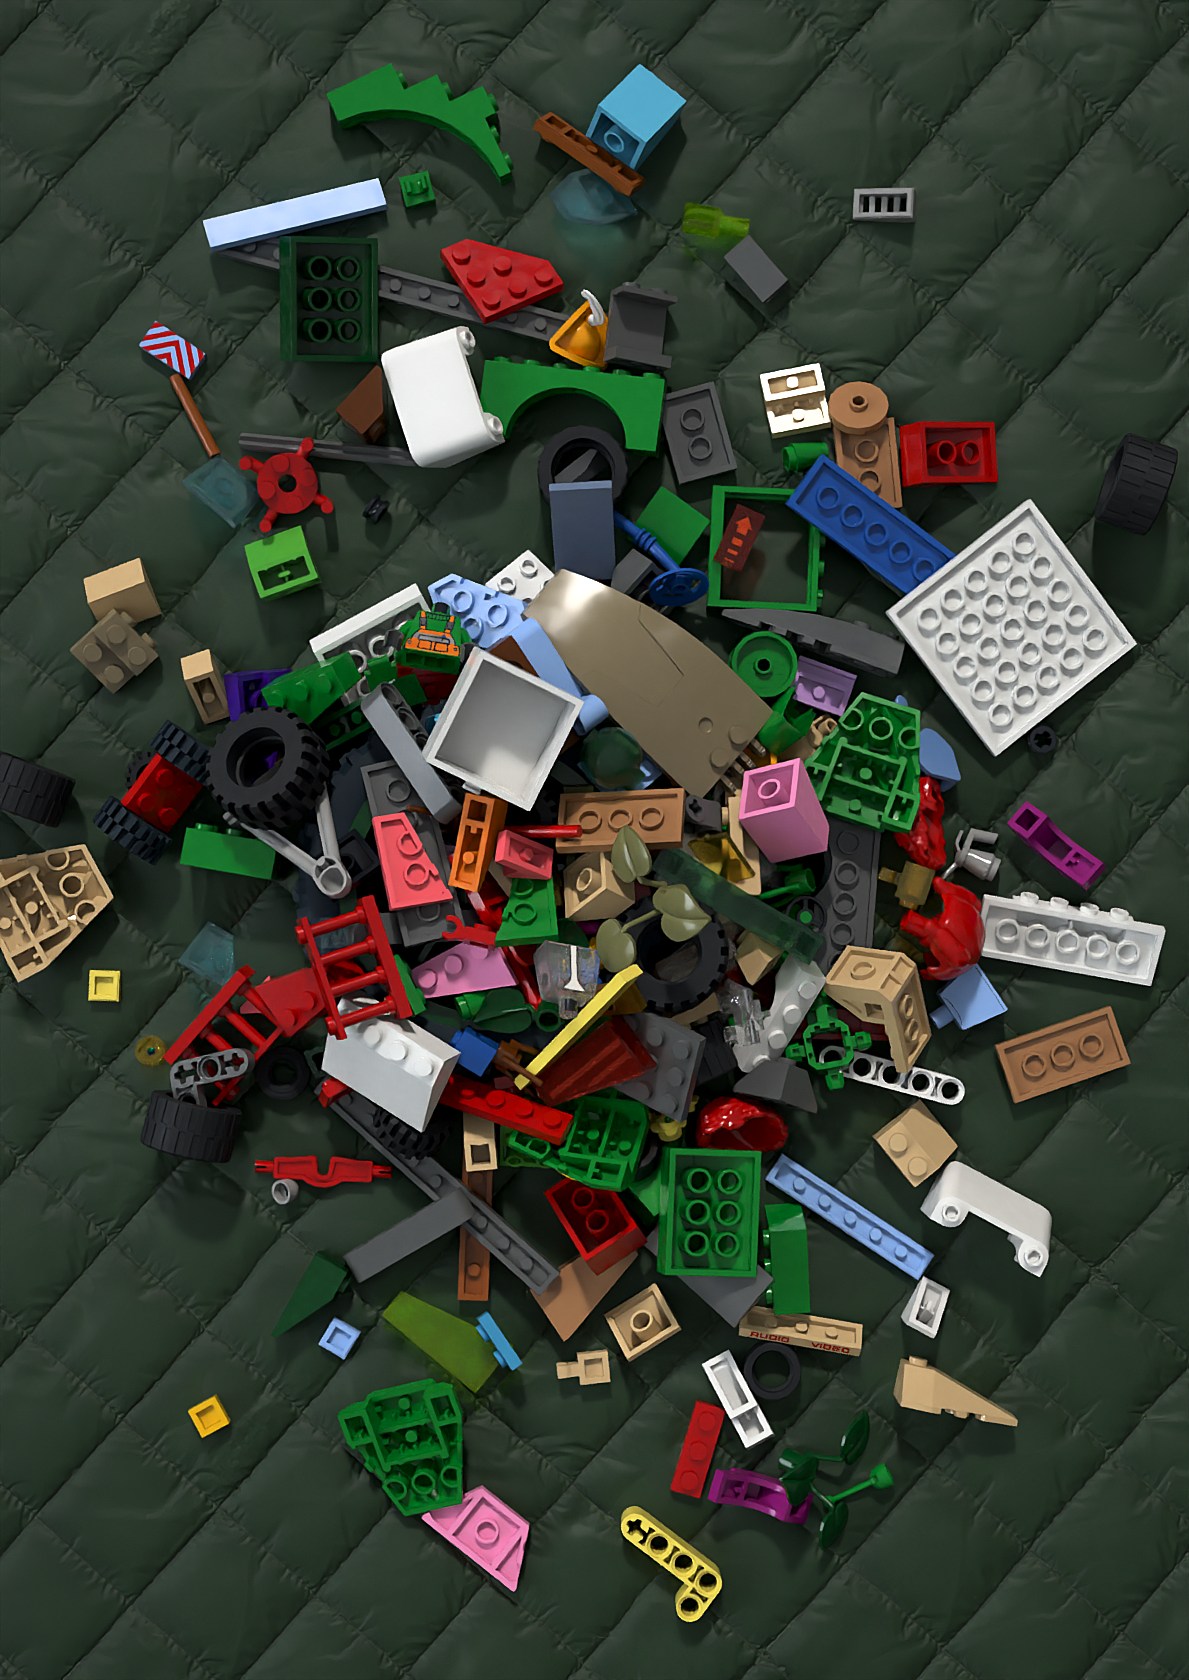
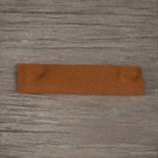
(590, 154)

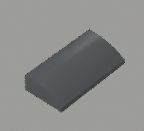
(726, 1295)

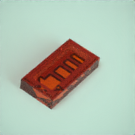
(738, 538)

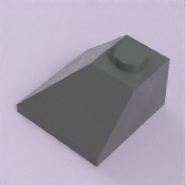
(634, 577)
(779, 1085)

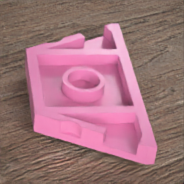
(485, 1532)

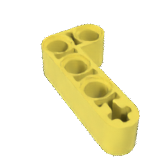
(666, 1557)

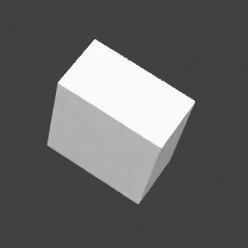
(501, 729)

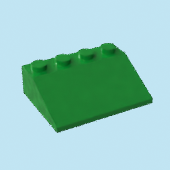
(709, 1212)

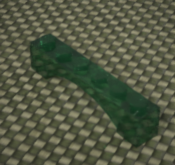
(737, 905)

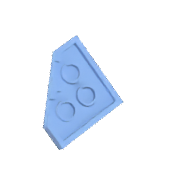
(482, 610)

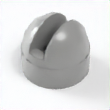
(285, 1191)

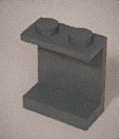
(637, 327)

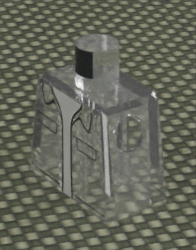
(566, 975)

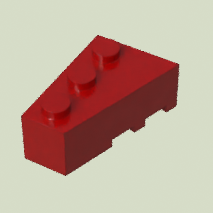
(297, 997)

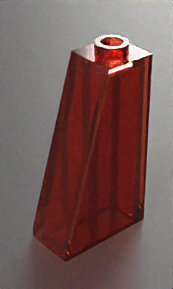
(597, 1062)

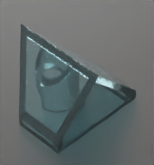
(211, 954)

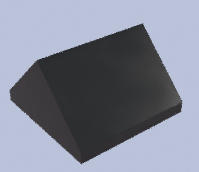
(356, 857)

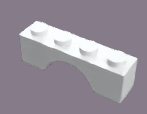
(794, 994)

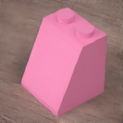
(783, 811)

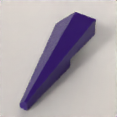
(244, 695)

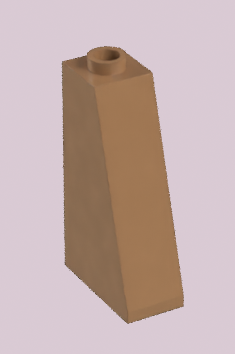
(577, 1292)

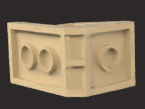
(878, 977)

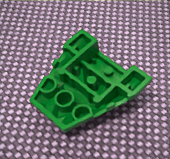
(870, 766)
(601, 1144)
(411, 1443)

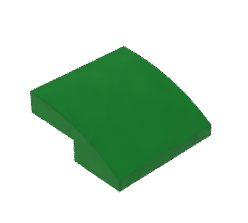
(672, 523)

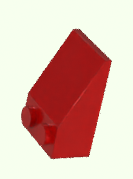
(948, 453)

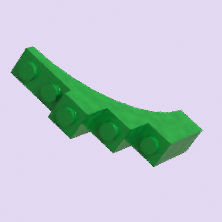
(383, 96)

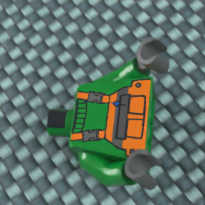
(432, 641)

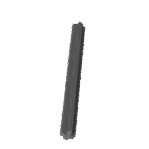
(328, 449)

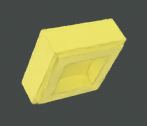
(105, 985)

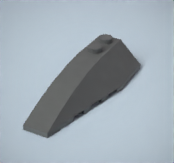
(828, 637)

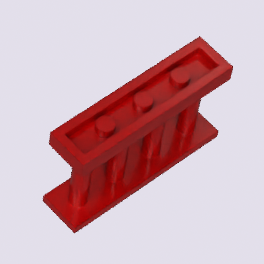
(384, 973)
(222, 1007)

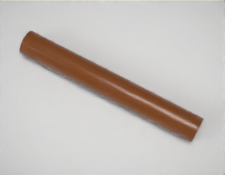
(194, 415)

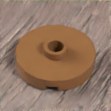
(858, 408)

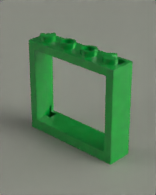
(815, 566)

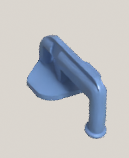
(935, 756)

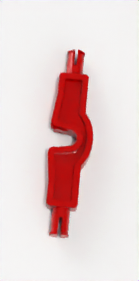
(307, 1169)

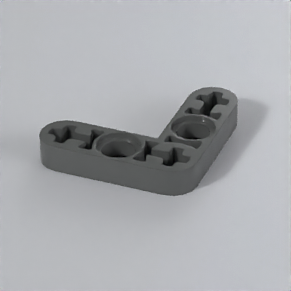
(194, 1084)

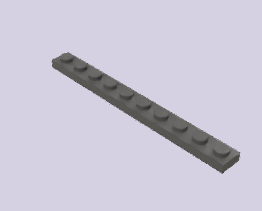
(438, 1181)

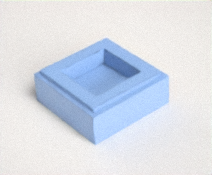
(339, 1337)

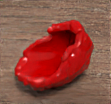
(926, 840)
(740, 1125)

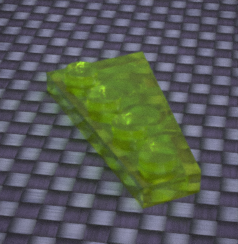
(445, 1339)

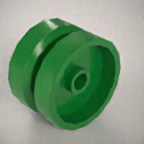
(774, 653)

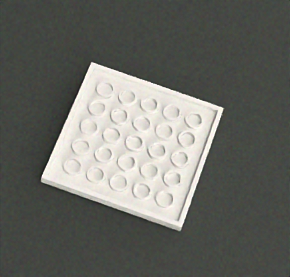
(1011, 627)

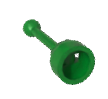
(879, 1478)

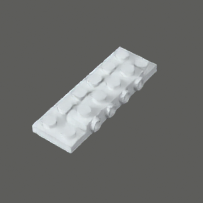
(1071, 937)

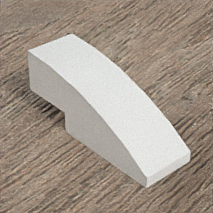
(738, 1400)

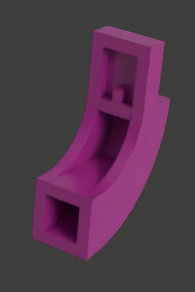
(1054, 846)
(757, 1492)

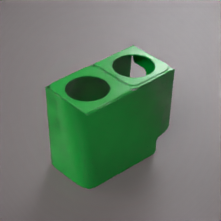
(780, 733)

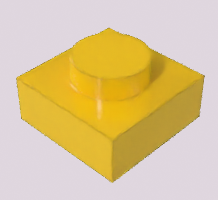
(209, 1416)

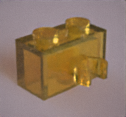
(912, 884)

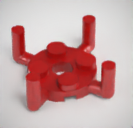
(287, 501)

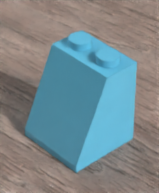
(635, 117)

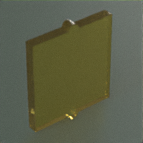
(722, 857)

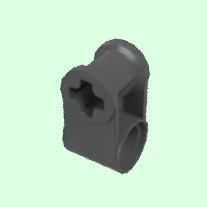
(702, 817)

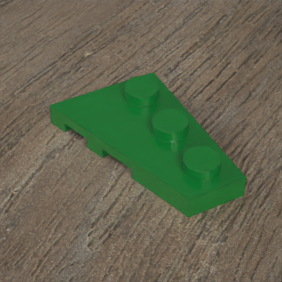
(529, 914)

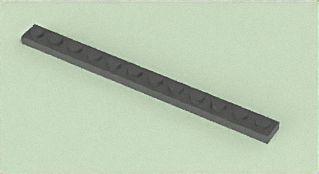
(422, 294)

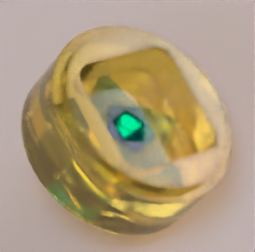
(150, 1051)

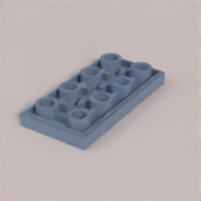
(583, 528)

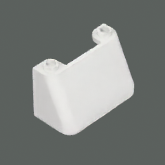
(440, 399)
(965, 1190)

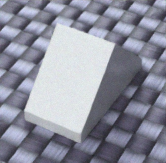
(926, 1307)

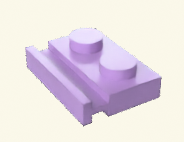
(822, 686)

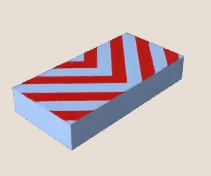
(172, 350)

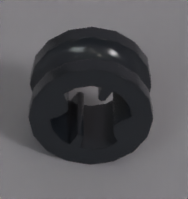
(376, 509)
(1044, 748)

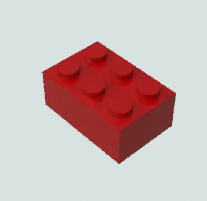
(596, 1223)

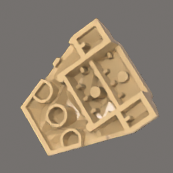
(46, 905)

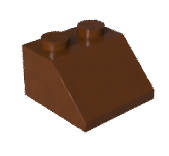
(367, 408)

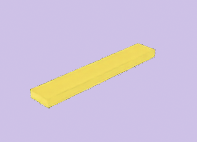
(581, 1023)

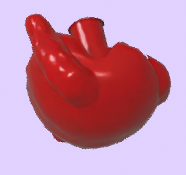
(953, 936)

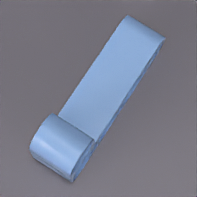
(553, 670)

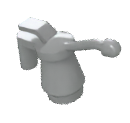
(979, 863)

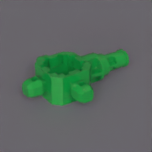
(823, 1019)

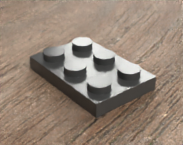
(697, 434)

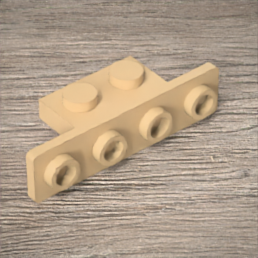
(741, 837)

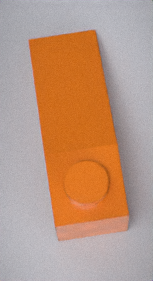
(477, 839)

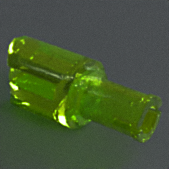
(711, 222)

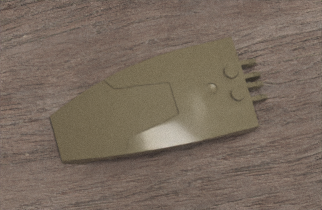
(654, 681)

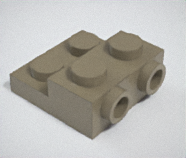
(115, 650)

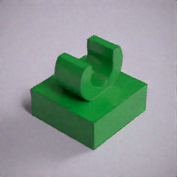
(417, 190)

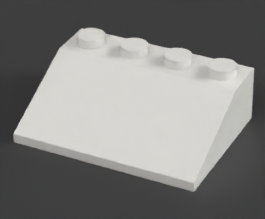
(366, 632)
(390, 1062)

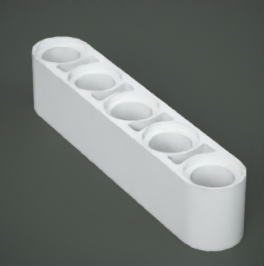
(903, 1082)

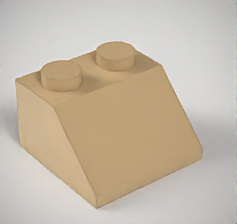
(594, 888)
(916, 1143)

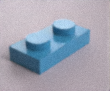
(489, 1331)

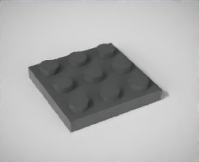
(678, 1060)

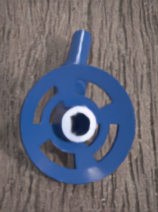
(676, 580)

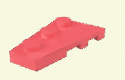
(405, 867)

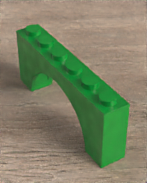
(637, 401)

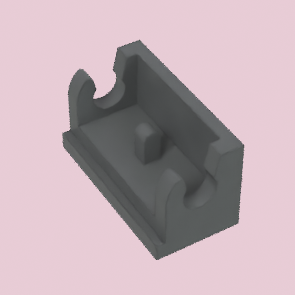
(757, 269)

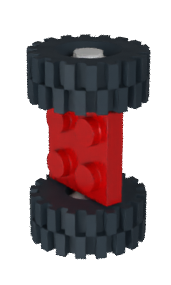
(157, 795)

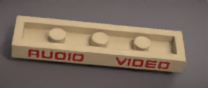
(802, 1331)

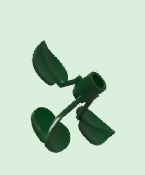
(505, 1007)
(801, 1471)

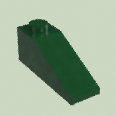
(317, 1287)

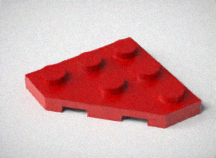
(498, 278)

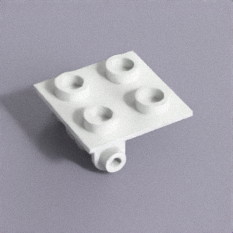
(522, 578)

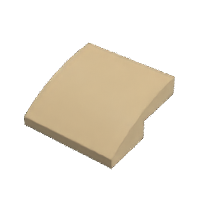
(795, 401)

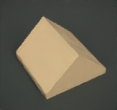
(124, 589)
(643, 1322)

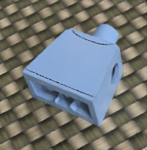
(967, 1000)

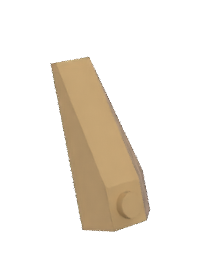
(930, 1390)

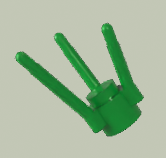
(799, 882)

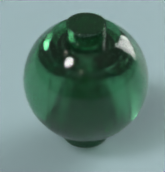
(612, 758)

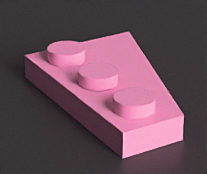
(463, 970)

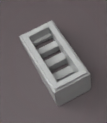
(885, 216)

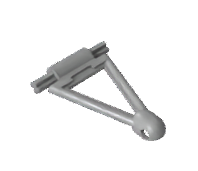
(328, 870)

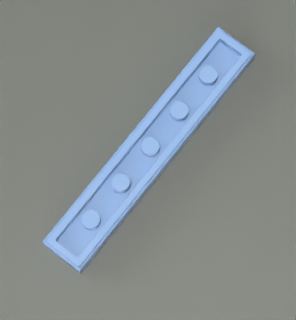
(294, 215)
(849, 1216)

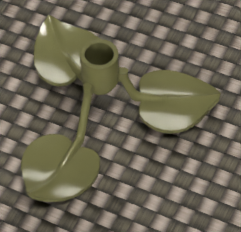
(680, 911)

